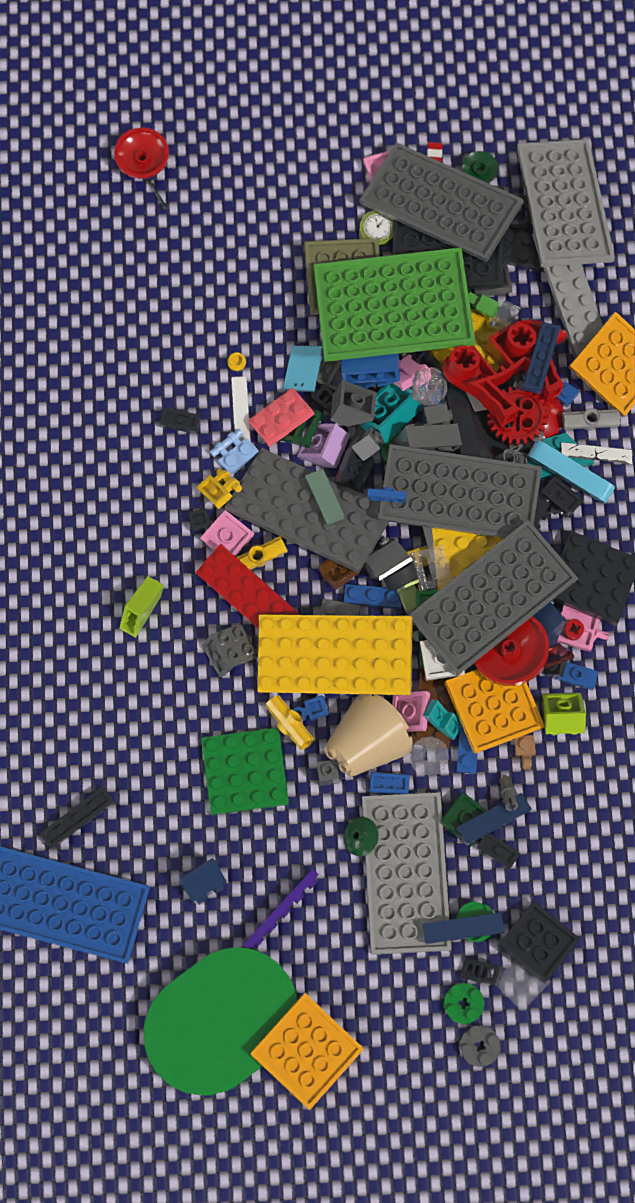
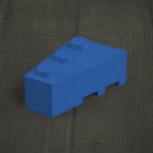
(372, 370)

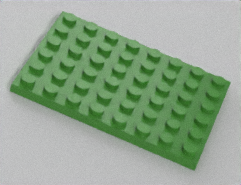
(393, 304)

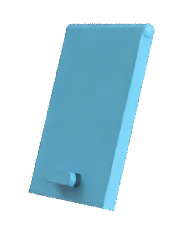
(303, 368)

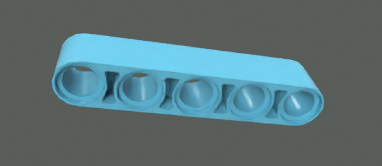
(571, 471)

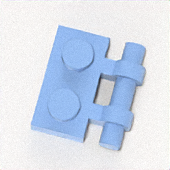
(238, 456)

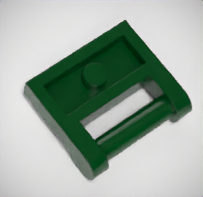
(295, 435)

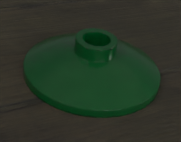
(483, 161)
(367, 837)

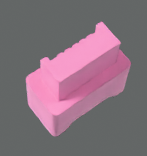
(407, 370)

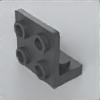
(229, 649)

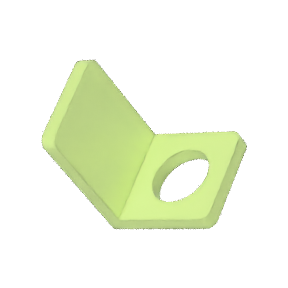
(407, 595)

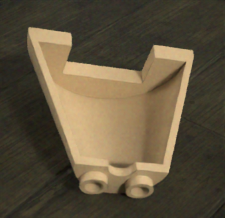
(368, 736)

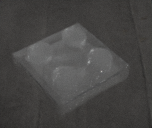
(520, 985)

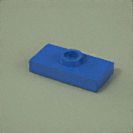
(387, 495)
(579, 676)
(389, 783)

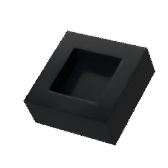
(199, 520)
(556, 670)

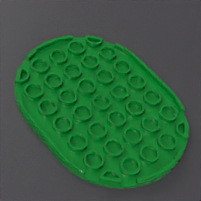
(214, 1017)

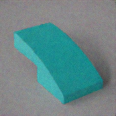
(442, 720)

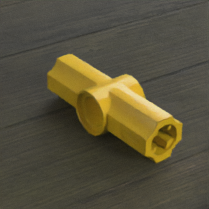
(269, 550)
(289, 722)

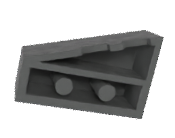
(430, 437)

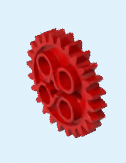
(535, 416)

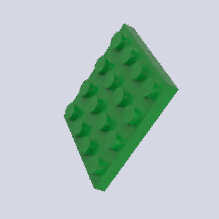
(245, 771)

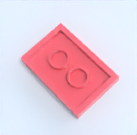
(281, 417)

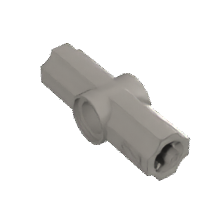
(579, 420)

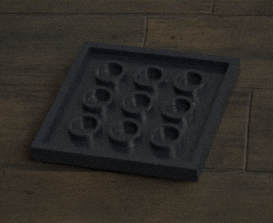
(603, 578)

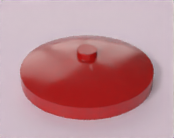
(516, 657)

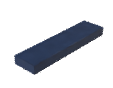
(541, 357)
(492, 820)
(463, 928)

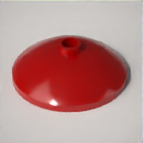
(139, 144)
(554, 417)

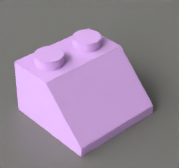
(326, 446)

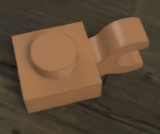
(525, 748)

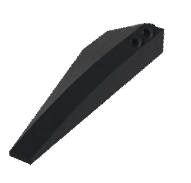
(473, 426)

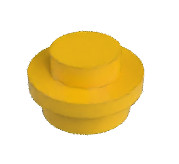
(236, 361)

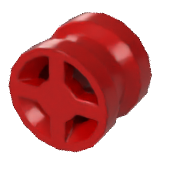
(574, 633)

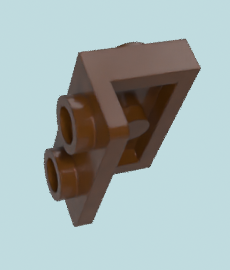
(336, 574)

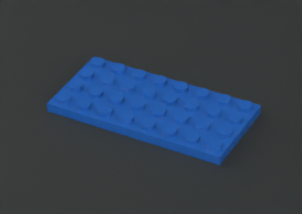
(69, 905)

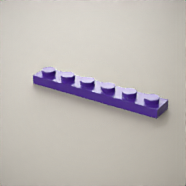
(282, 910)

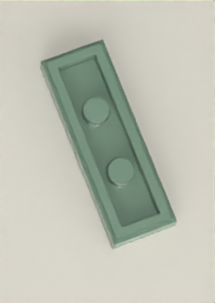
(324, 496)

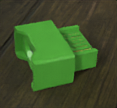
(484, 305)

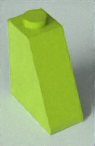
(140, 606)

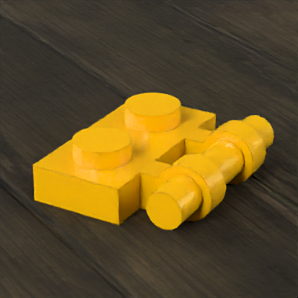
(215, 492)

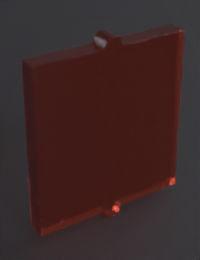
(557, 655)

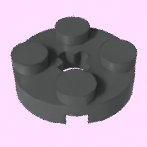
(484, 1057)

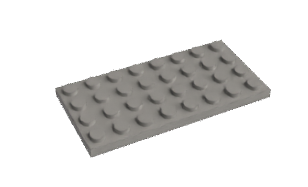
(565, 203)
(406, 872)

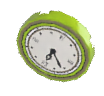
(377, 225)

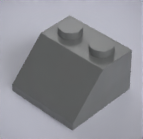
(352, 404)
(386, 559)

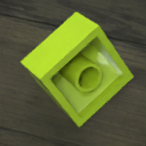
(563, 713)

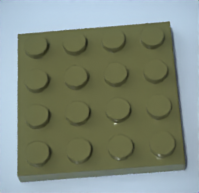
(334, 251)

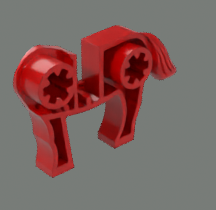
(512, 351)

